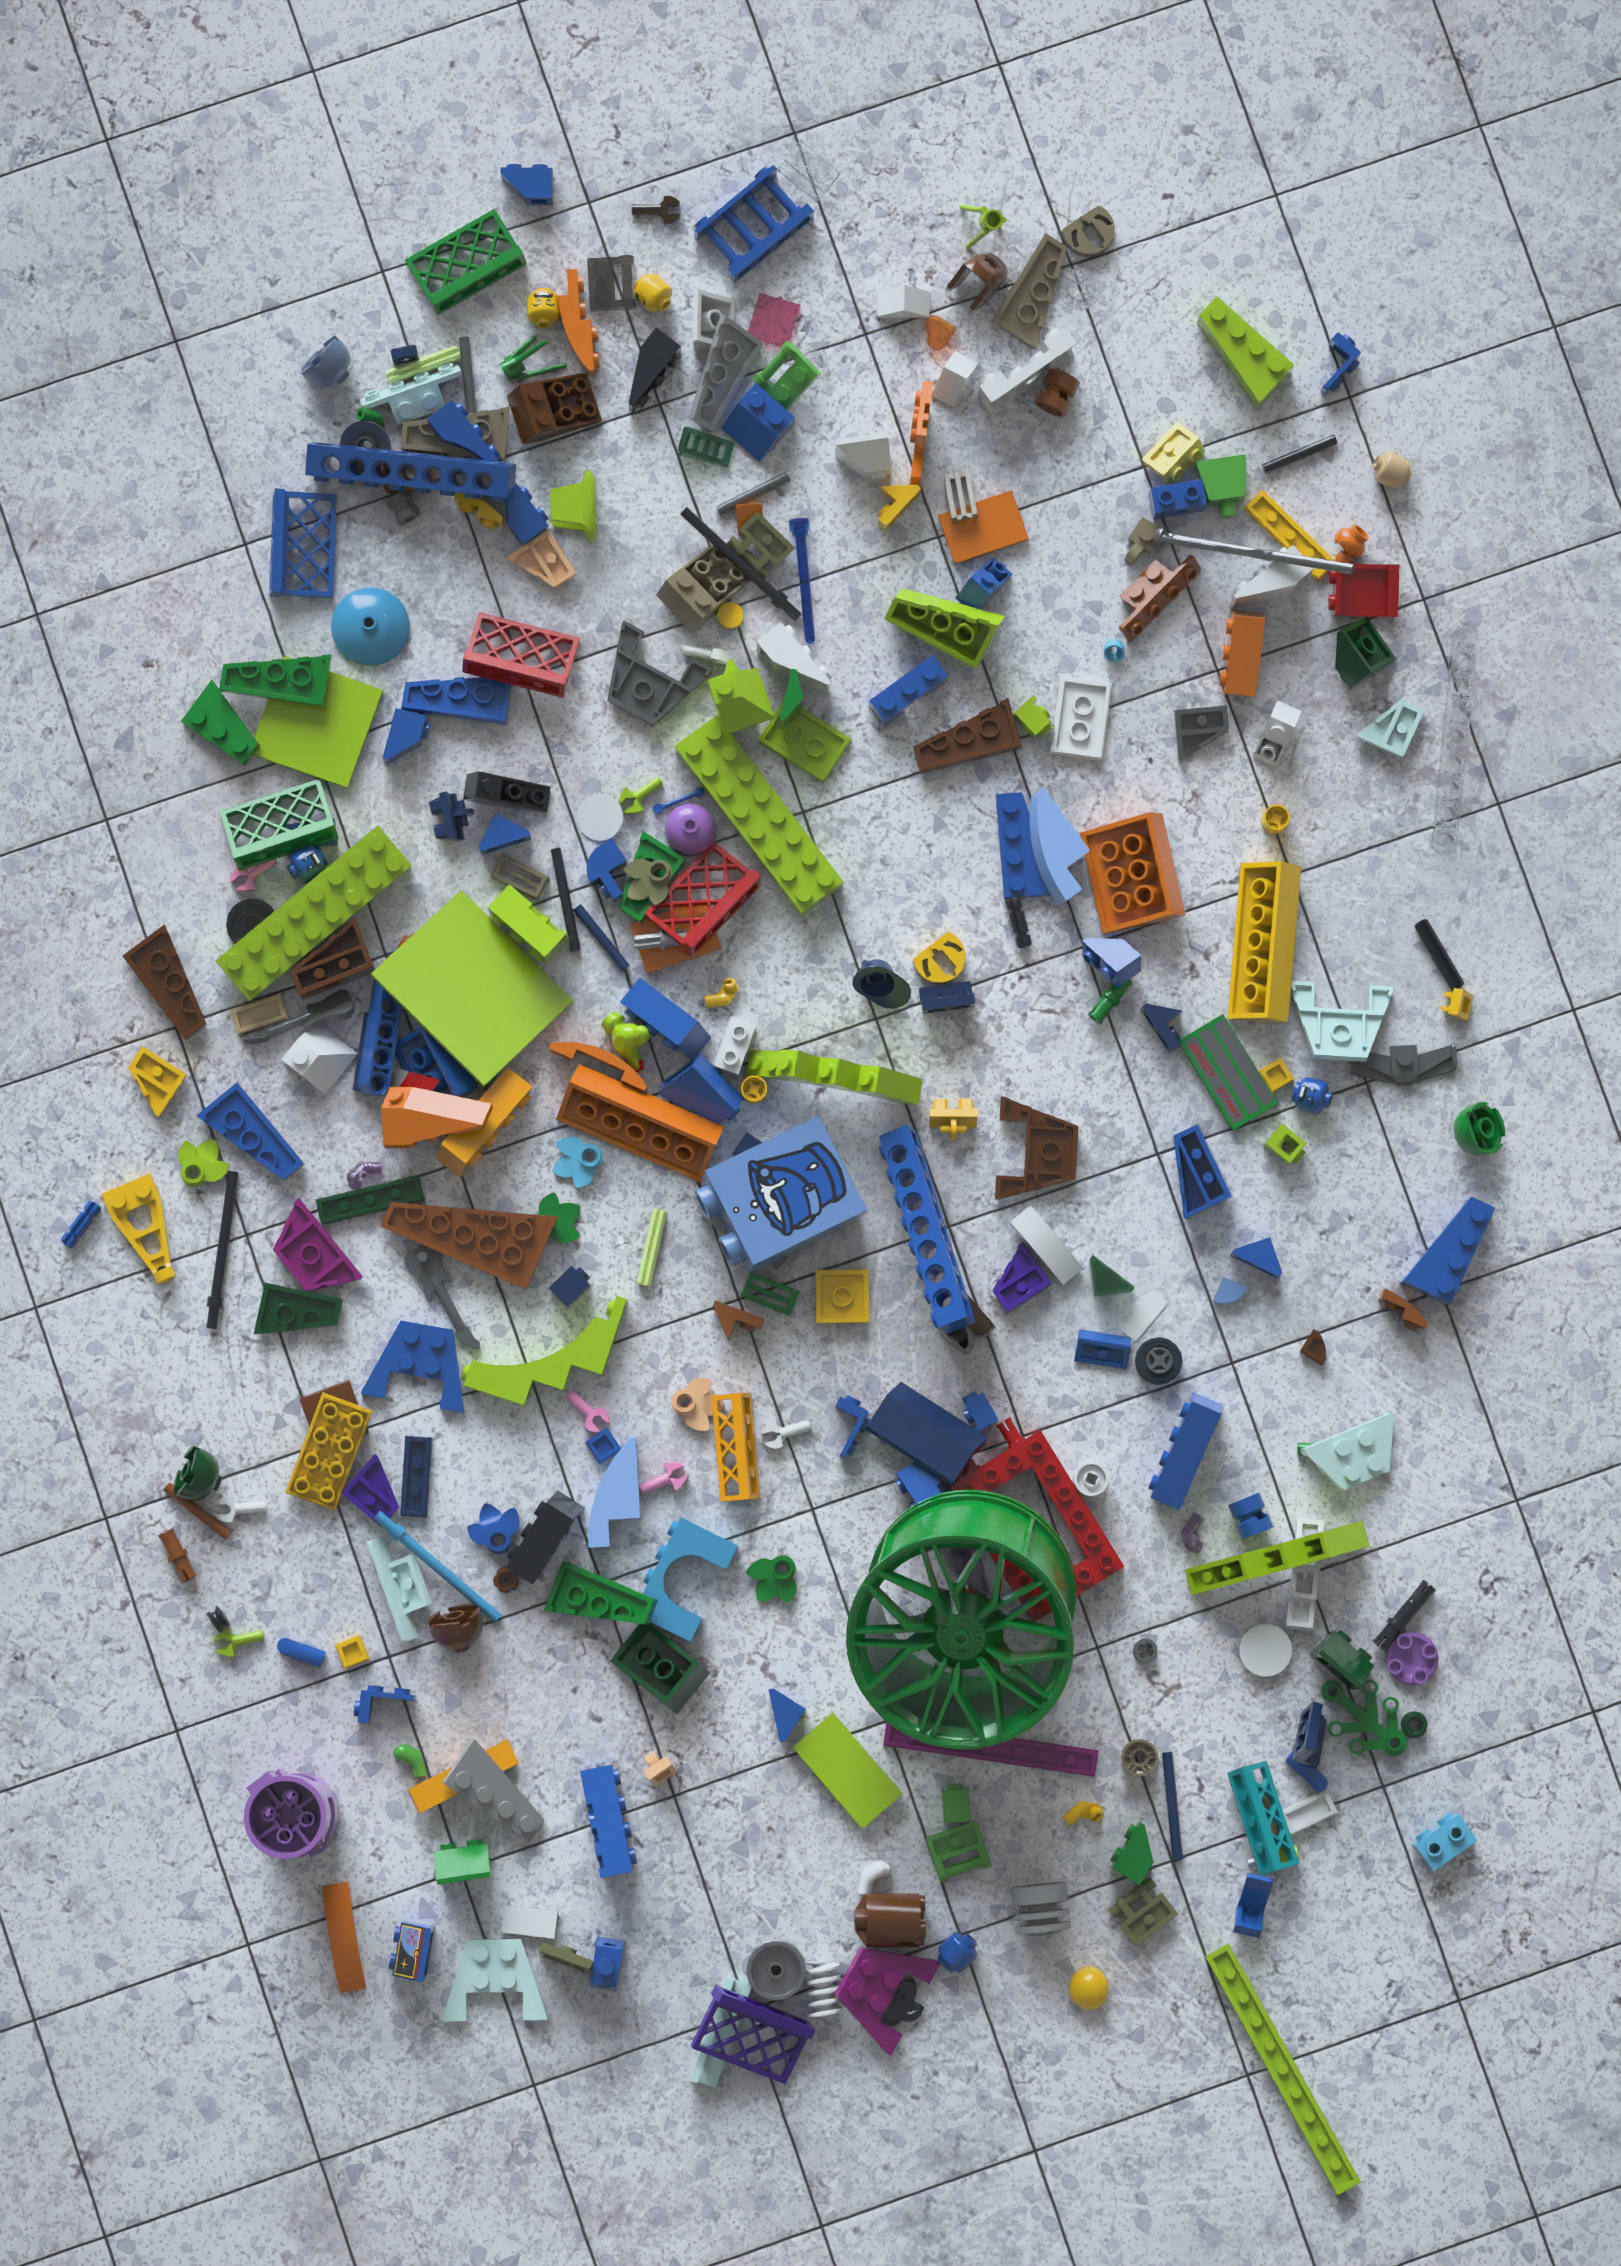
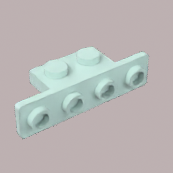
(413, 397)
(402, 1586)

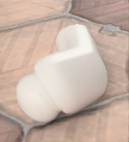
(871, 1873)

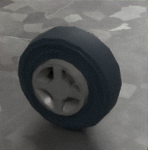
(1158, 1353)

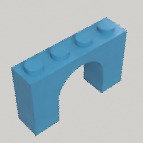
(685, 1540)

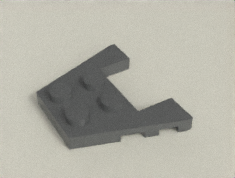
(642, 688)

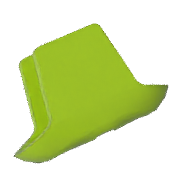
(575, 507)

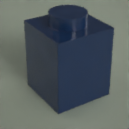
(570, 1285)

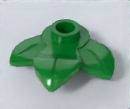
(568, 1213)
(770, 1581)

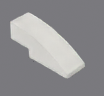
(1046, 1245)

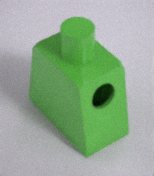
(1223, 482)

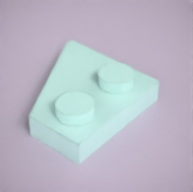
(1393, 728)

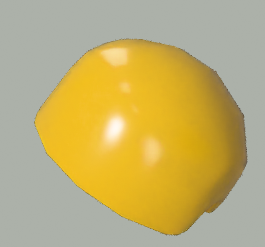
(1089, 1988)

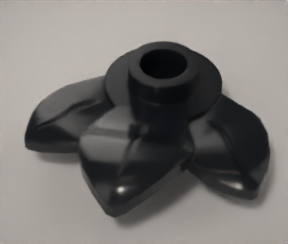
(904, 2005)

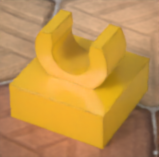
(1460, 1004)

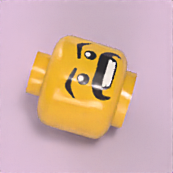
(653, 293)
(543, 308)

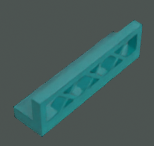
(1258, 1819)

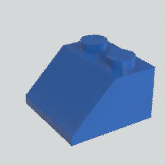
(758, 422)

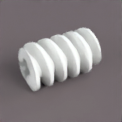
(824, 1988)

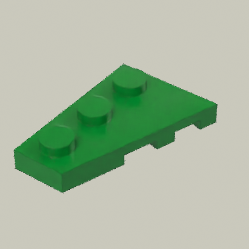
(220, 725)
(650, 850)

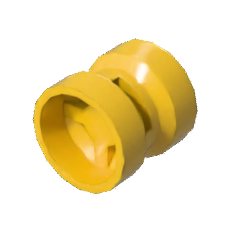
(1279, 816)
(753, 1085)

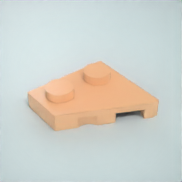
(544, 560)

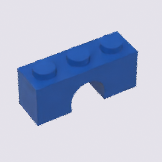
(906, 690)

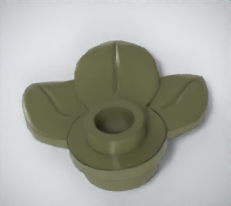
(646, 883)

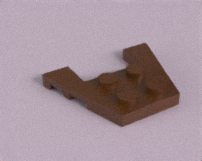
(1048, 1150)

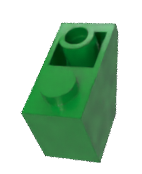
(1135, 1856)

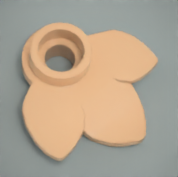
(700, 1404)

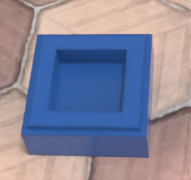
(603, 1445)

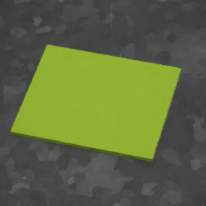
(471, 988)

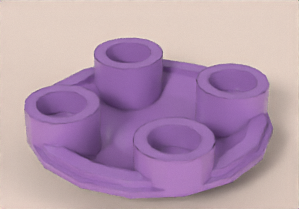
(1412, 1658)

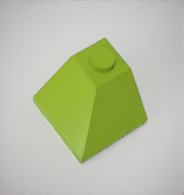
(740, 699)

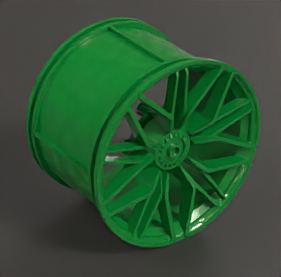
(963, 1624)

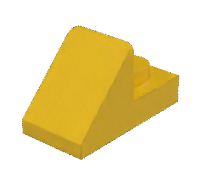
(901, 498)

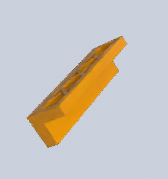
(744, 1447)

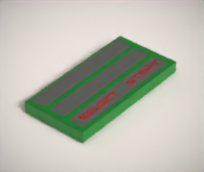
(1227, 1072)

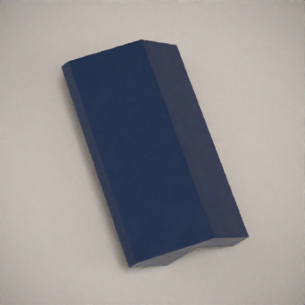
(926, 1433)

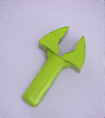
(639, 796)
(237, 1640)

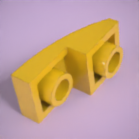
(486, 514)

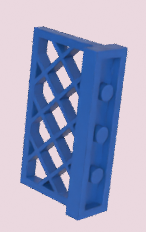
(280, 548)

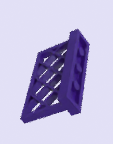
(767, 2017)

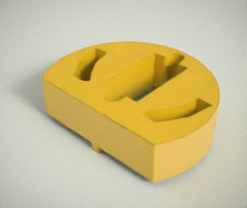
(957, 959)

